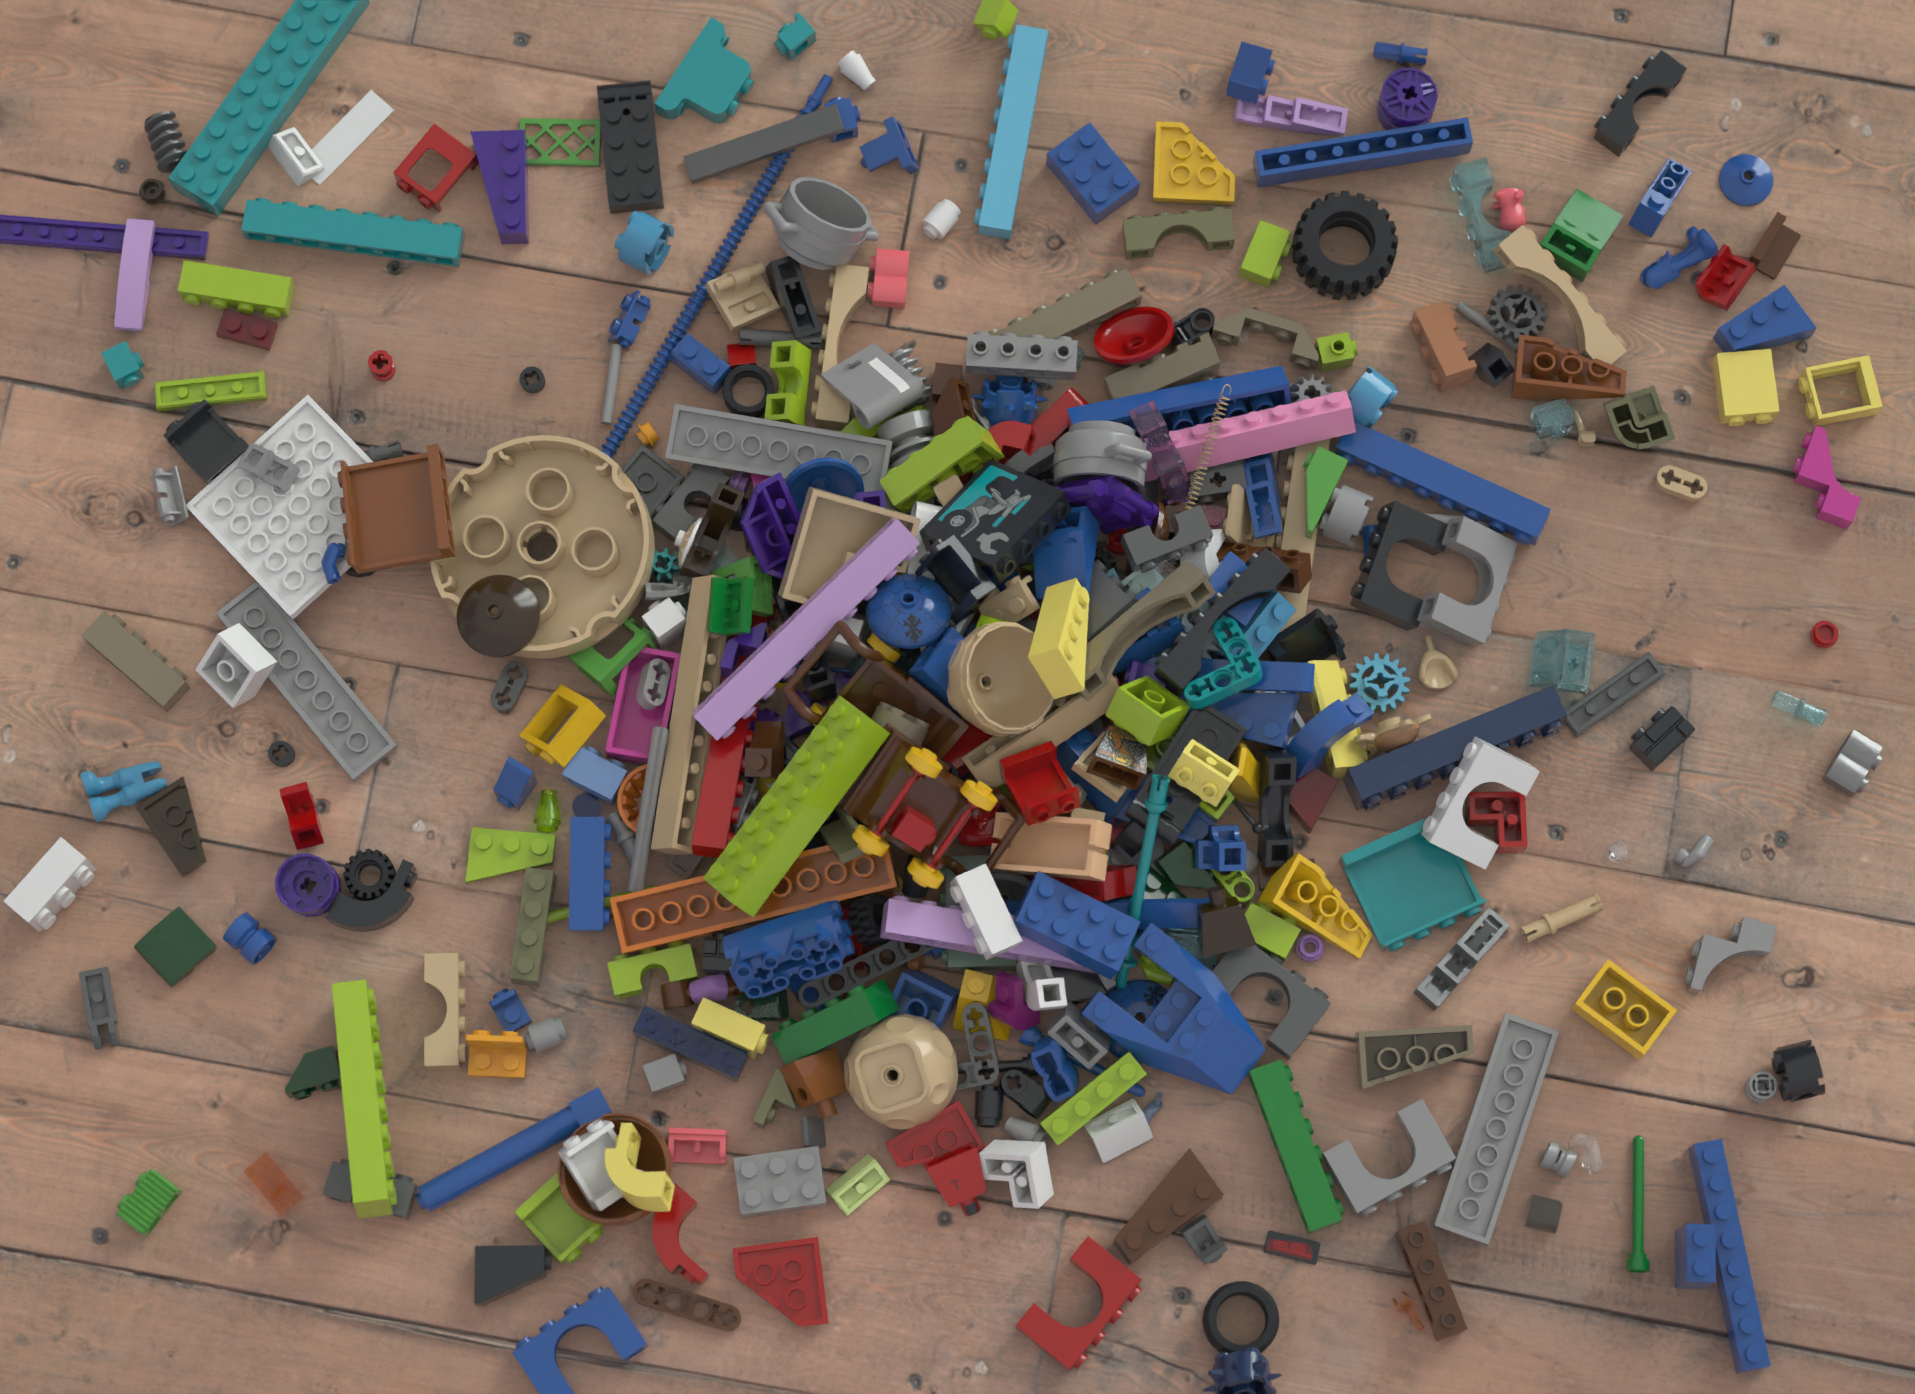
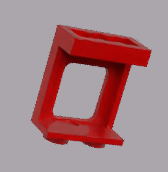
(449, 148)

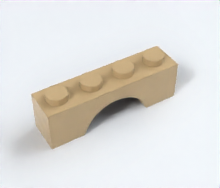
(444, 1047)

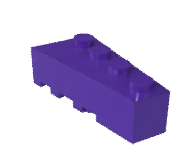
(505, 175)

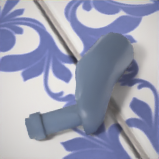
(1153, 1107)

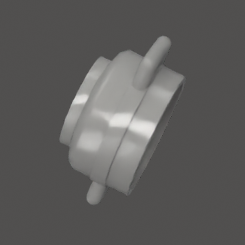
(820, 223)
(1101, 450)

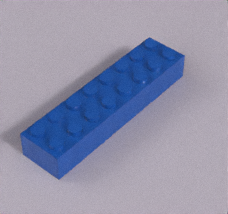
(1196, 402)

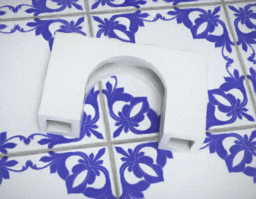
(1479, 765)

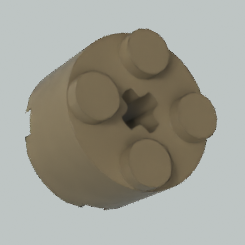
(903, 722)

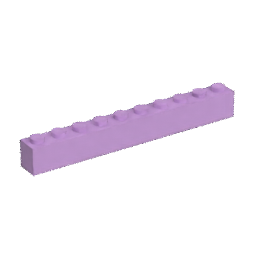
(805, 628)

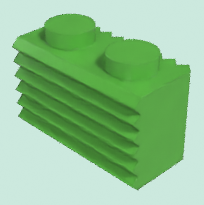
(148, 1202)

